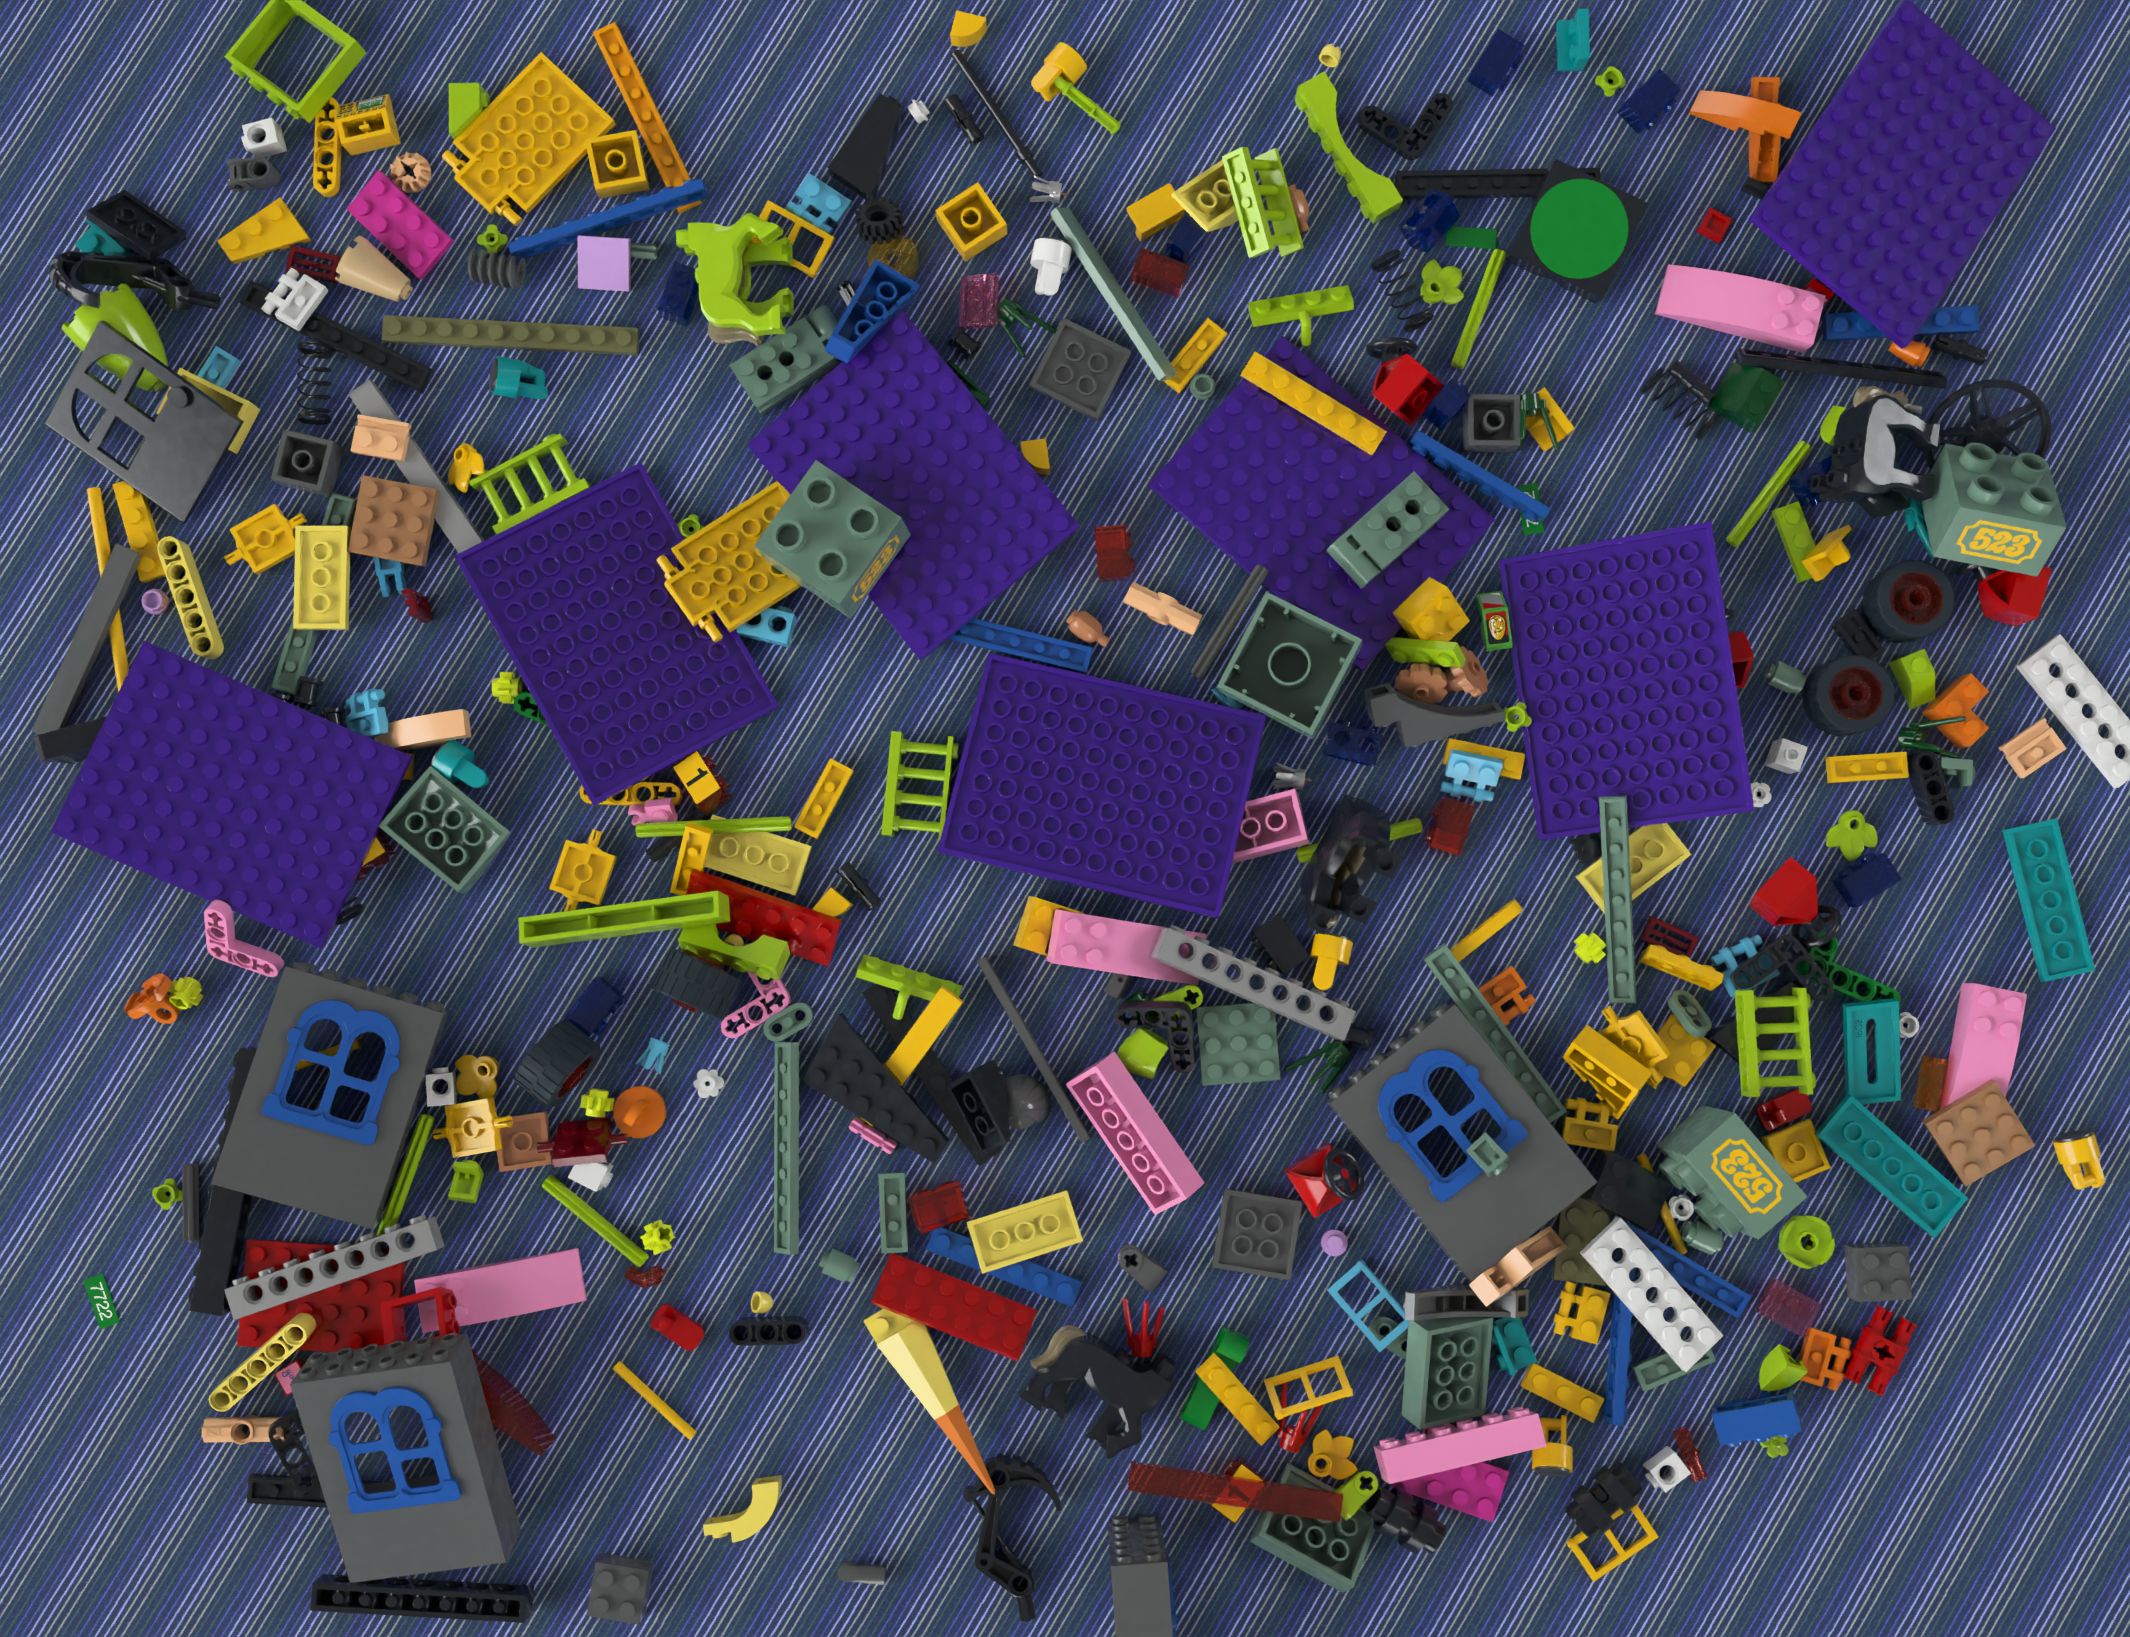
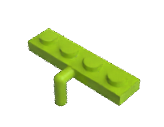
(1301, 307)
(904, 980)

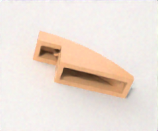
(427, 730)
(1517, 1265)

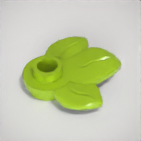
(1443, 281)
(1851, 839)

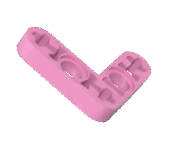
(226, 948)
(766, 992)

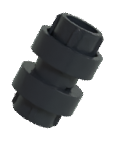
(1613, 1482)
(1414, 1524)

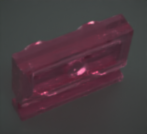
(978, 301)
(1788, 1307)

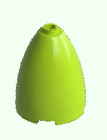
(129, 317)

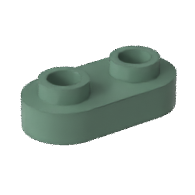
(1689, 1013)
(788, 1021)
(1394, 1346)

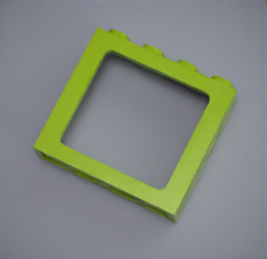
(263, 33)

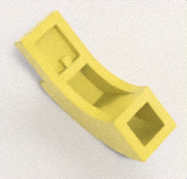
(748, 1522)

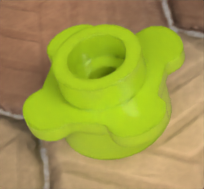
(1610, 74)
(499, 242)
(691, 521)
(1524, 719)
(162, 1199)

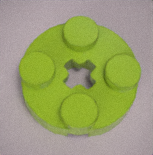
(1791, 1244)

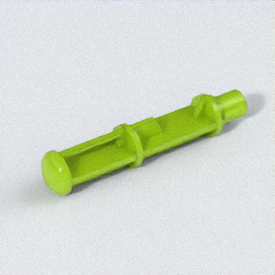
(1087, 105)

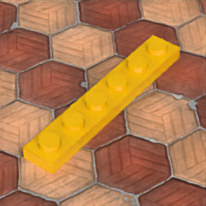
(1313, 403)

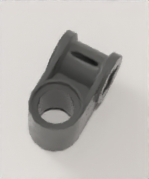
(246, 174)
(1145, 1268)

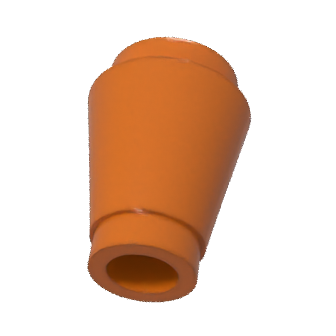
(1913, 354)

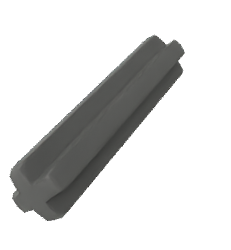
(190, 1202)

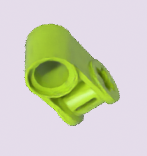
(1179, 994)
(1354, 1496)

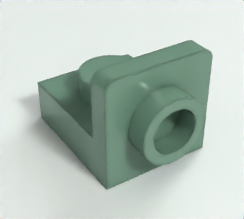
(1961, 768)
(1488, 1155)

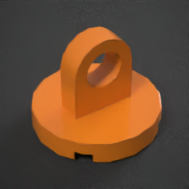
(152, 999)
(639, 1111)

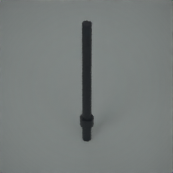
(1023, 153)

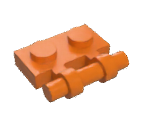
(1503, 988)
(1816, 1356)

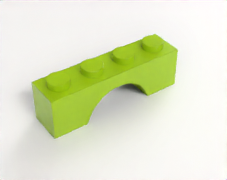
(763, 957)

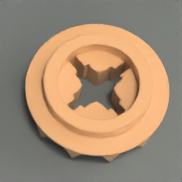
(407, 183)

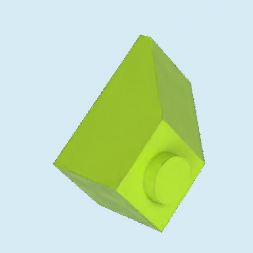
(465, 105)
(1915, 678)

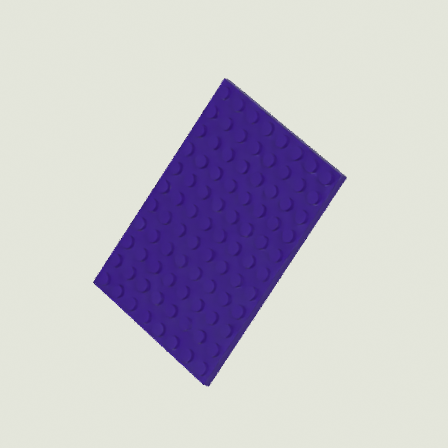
(1902, 173)
(934, 456)
(1286, 488)
(605, 639)
(1627, 681)
(1103, 785)
(232, 794)

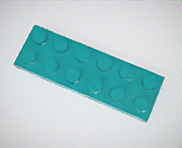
(2048, 900)
(1891, 1166)

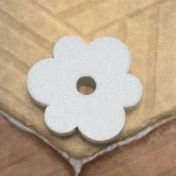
(716, 1083)

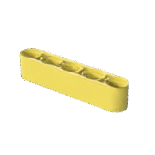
(181, 589)
(270, 1354)

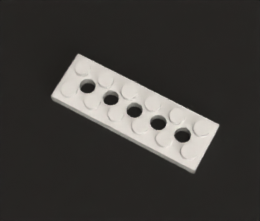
(2069, 709)
(1669, 1294)

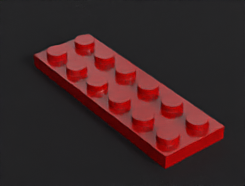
(758, 914)
(954, 1306)

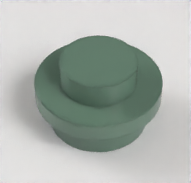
(1202, 386)

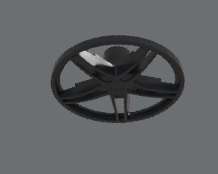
(1985, 428)

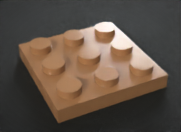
(393, 521)
(1978, 1132)

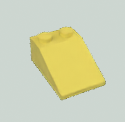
(1209, 199)
(238, 406)

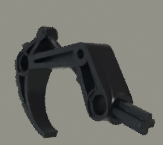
(75, 268)
(1004, 1565)

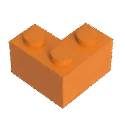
(1956, 702)

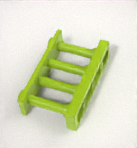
(1249, 204)
(550, 444)
(897, 771)
(1750, 1056)

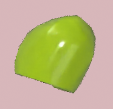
(1142, 1053)

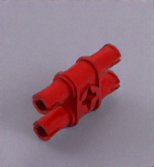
(1894, 1347)

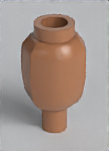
(1300, 207)
(1086, 628)

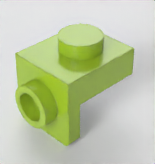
(466, 1181)

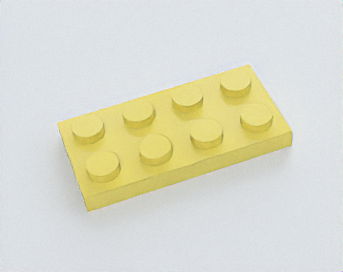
(321, 578)
(1652, 855)
(759, 858)
(1024, 1232)

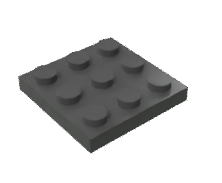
(1080, 369)
(1257, 1234)

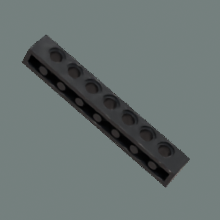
(423, 1598)

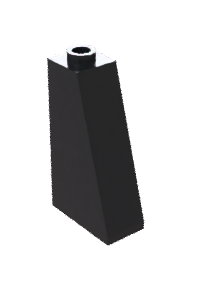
(868, 148)
(68, 743)
(1725, 1034)

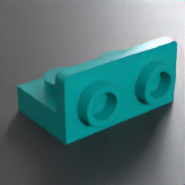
(1573, 42)
(99, 239)
(1512, 1344)

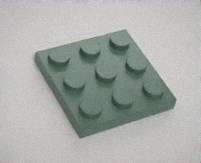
(1237, 1044)

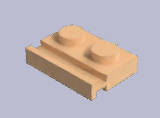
(381, 438)
(2032, 748)

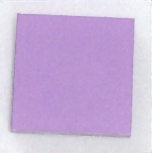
(604, 263)

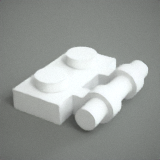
(301, 301)

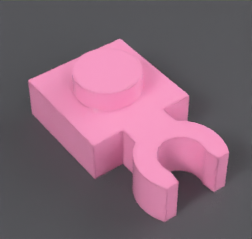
(654, 811)

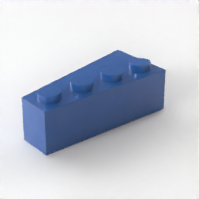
(875, 303)

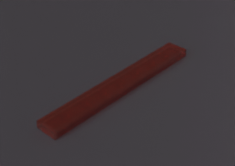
(1235, 1491)

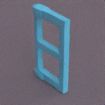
(1356, 1318)

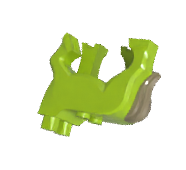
(726, 277)

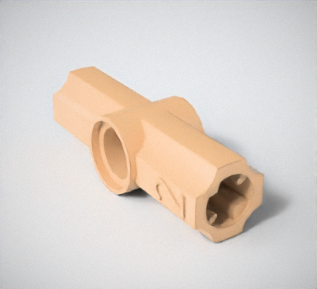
(1162, 608)
(230, 1429)

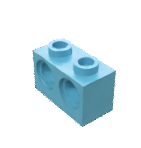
(764, 630)

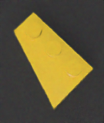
(264, 232)

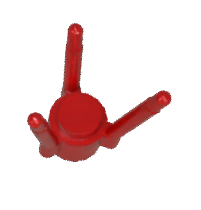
(1143, 1342)
(1294, 1436)

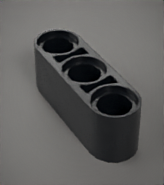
(1939, 798)
(757, 1337)

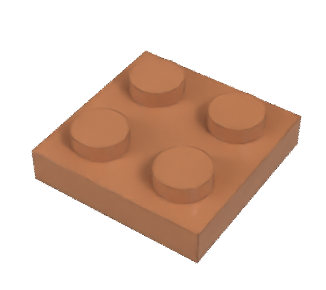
(521, 1140)

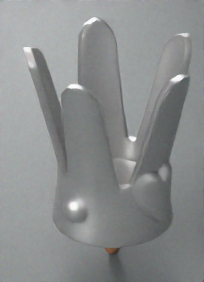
(1052, 188)
(1289, 777)

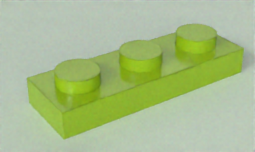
(1795, 537)
(1426, 652)

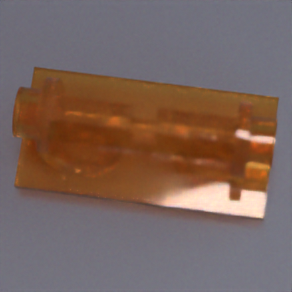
(1930, 1083)

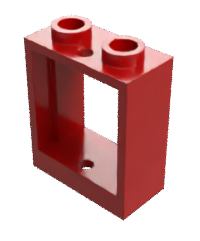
(394, 1320)

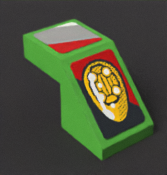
(1495, 621)

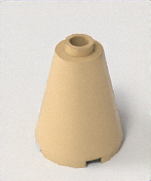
(372, 272)

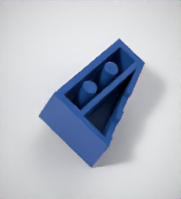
(1757, 1419)

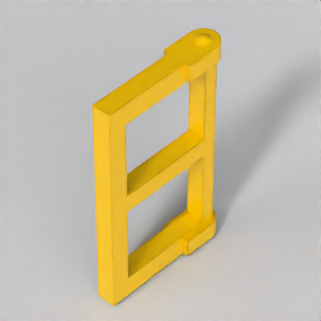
(799, 223)
(1302, 1373)
(1623, 1554)

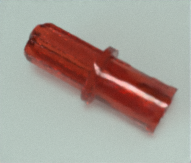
(1689, 1454)

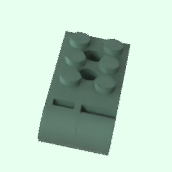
(804, 344)
(1371, 546)

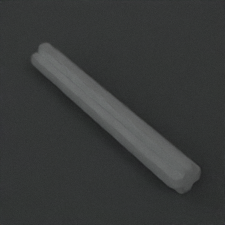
(1229, 621)

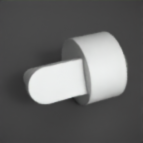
(1052, 259)

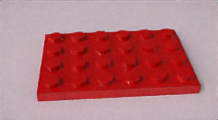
(344, 1314)

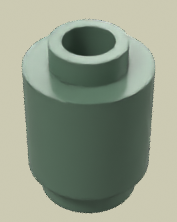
(1785, 677)
(1702, 1237)
(839, 1265)

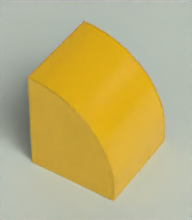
(967, 29)
(1036, 455)
(833, 904)

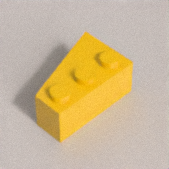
(1607, 1068)

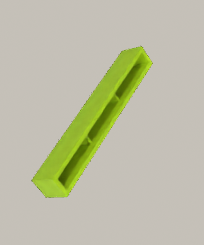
(624, 919)

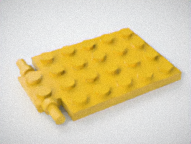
(527, 139)
(726, 570)

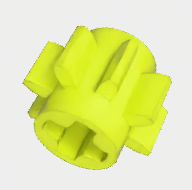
(507, 687)
(1589, 948)
(185, 993)
(597, 1102)
(657, 1237)

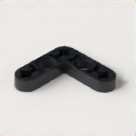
(1405, 135)
(1778, 959)
(1167, 1020)
(292, 1441)

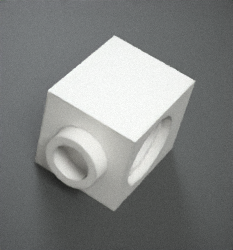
(272, 144)
(1786, 756)
(438, 1099)
(592, 1175)
(1676, 1473)

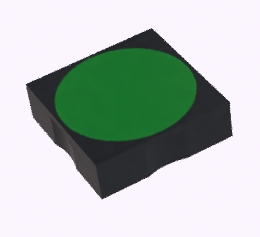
(1576, 231)

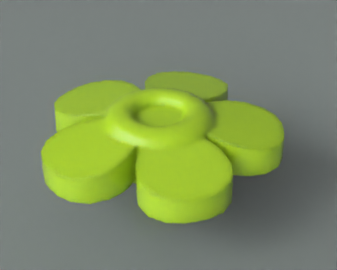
(1776, 1446)

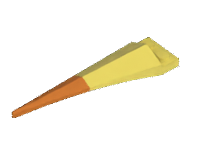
(916, 1359)

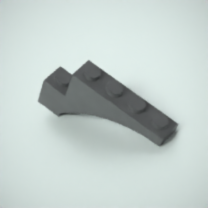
(1423, 721)
(1462, 1301)

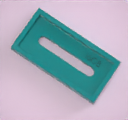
(1887, 1051)

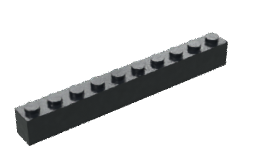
(224, 1219)

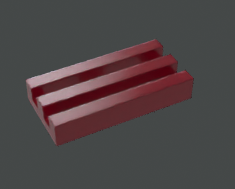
(314, 254)
(419, 605)
(1648, 929)

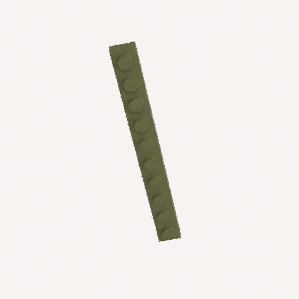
(510, 335)

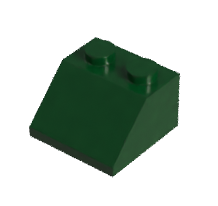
(1746, 395)

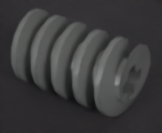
(494, 271)

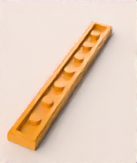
(642, 108)

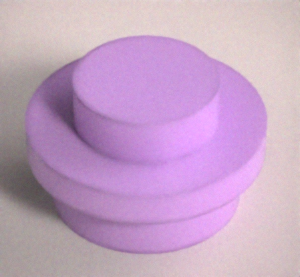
(155, 601)
(1334, 1242)

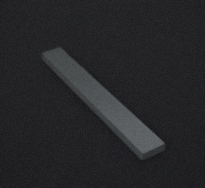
(88, 640)
(1033, 1049)

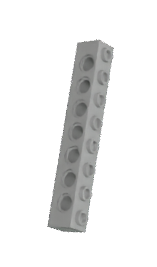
(1167, 952)
(245, 1302)

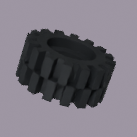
(882, 230)

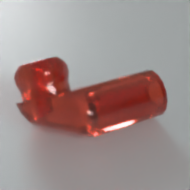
(645, 1279)

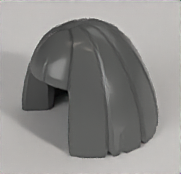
(1026, 1101)

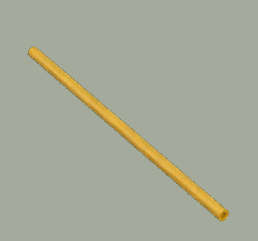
(103, 554)

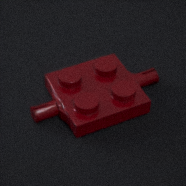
(582, 1142)

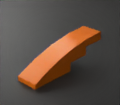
(1745, 112)
(1764, 148)

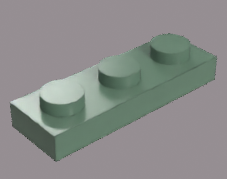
(893, 1212)
(1662, 1369)

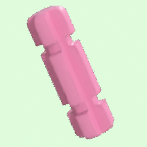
(873, 1135)

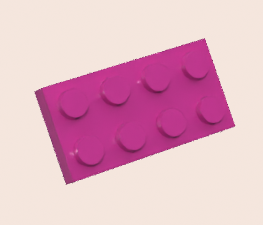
(400, 225)
(1469, 1489)

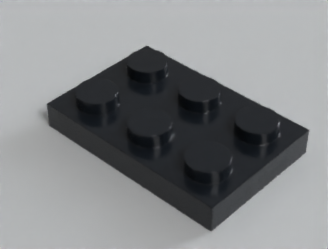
(136, 225)

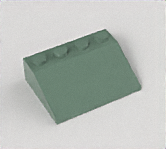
(446, 830)
(1446, 1370)
(1316, 1546)

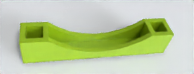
(1374, 191)

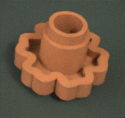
(1469, 678)
(1422, 683)

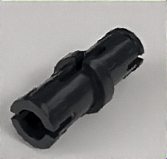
(963, 119)
(1960, 349)
(1705, 392)
(859, 886)

